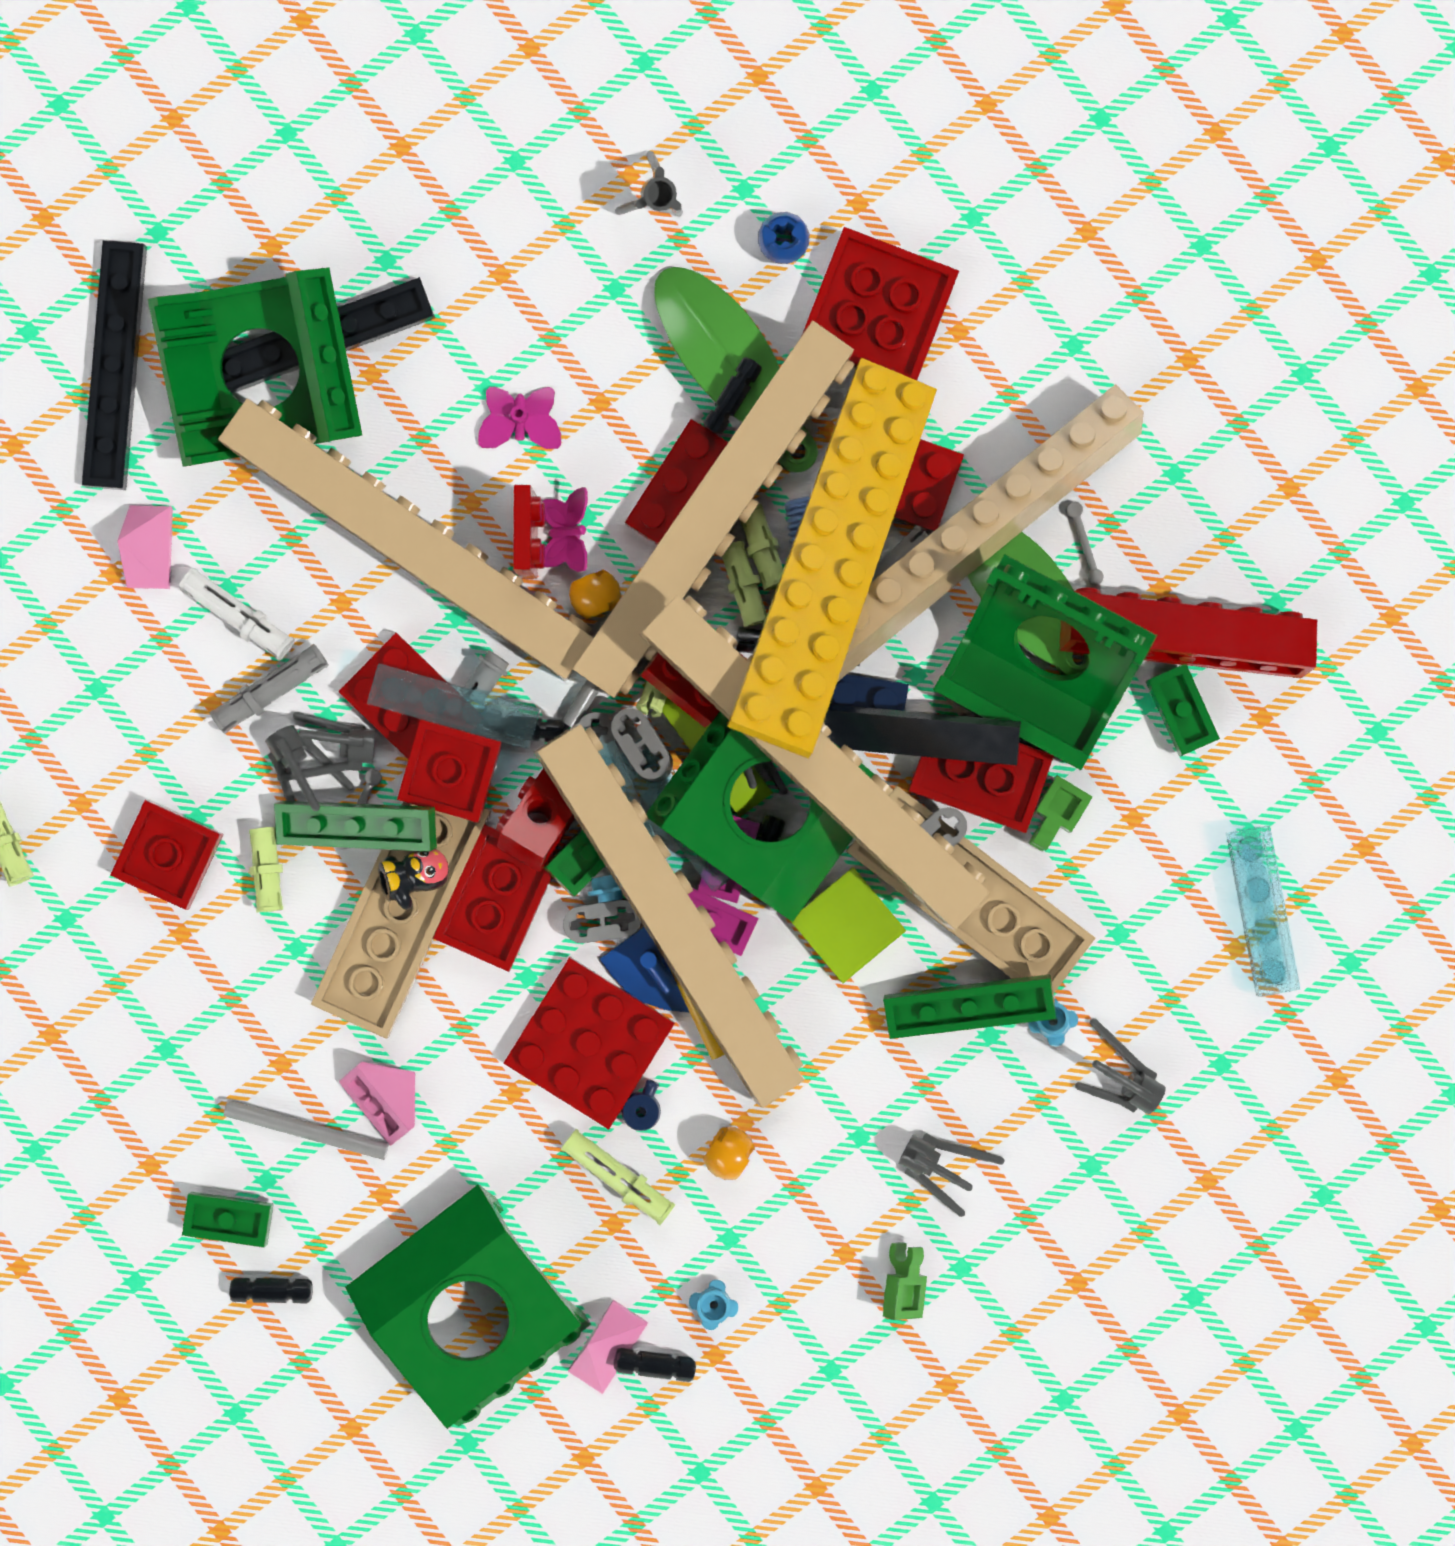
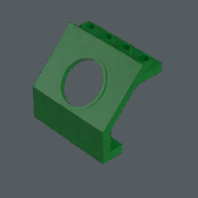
(198, 328)
(1001, 683)
(699, 815)
(459, 1246)

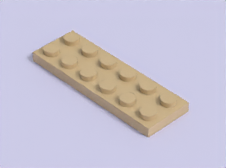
(1012, 924)
(388, 944)

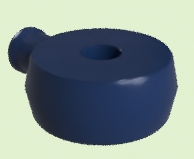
(648, 1102)

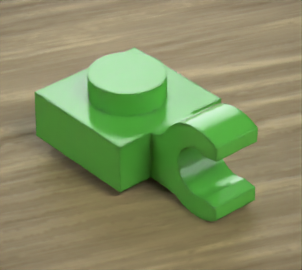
(1061, 808)
(907, 1288)

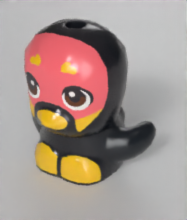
(415, 873)

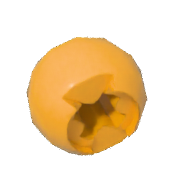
(594, 594)
(729, 1153)

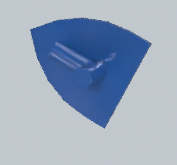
(644, 972)

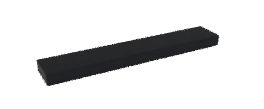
(360, 324)
(114, 365)
(924, 734)

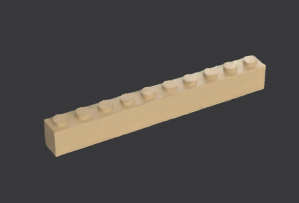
(717, 505)
(993, 520)
(405, 538)
(829, 775)
(669, 914)

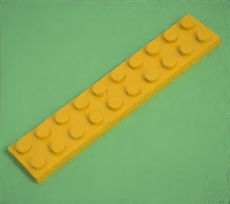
(832, 560)

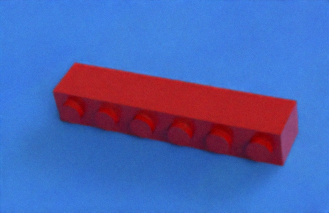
(1211, 635)

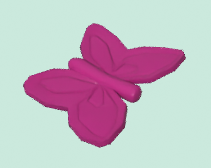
(520, 415)
(566, 533)

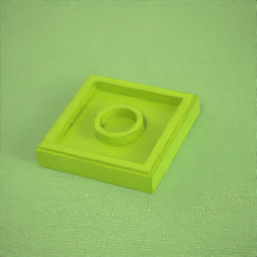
(848, 925)

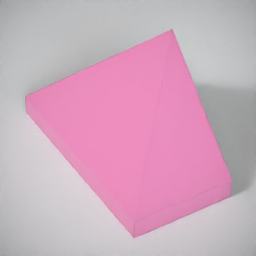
(147, 547)
(384, 1097)
(615, 1330)

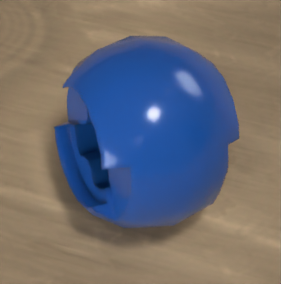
(780, 223)

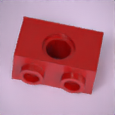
(532, 841)

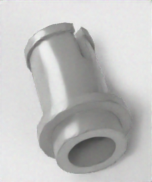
(487, 673)

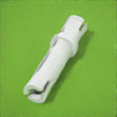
(250, 623)

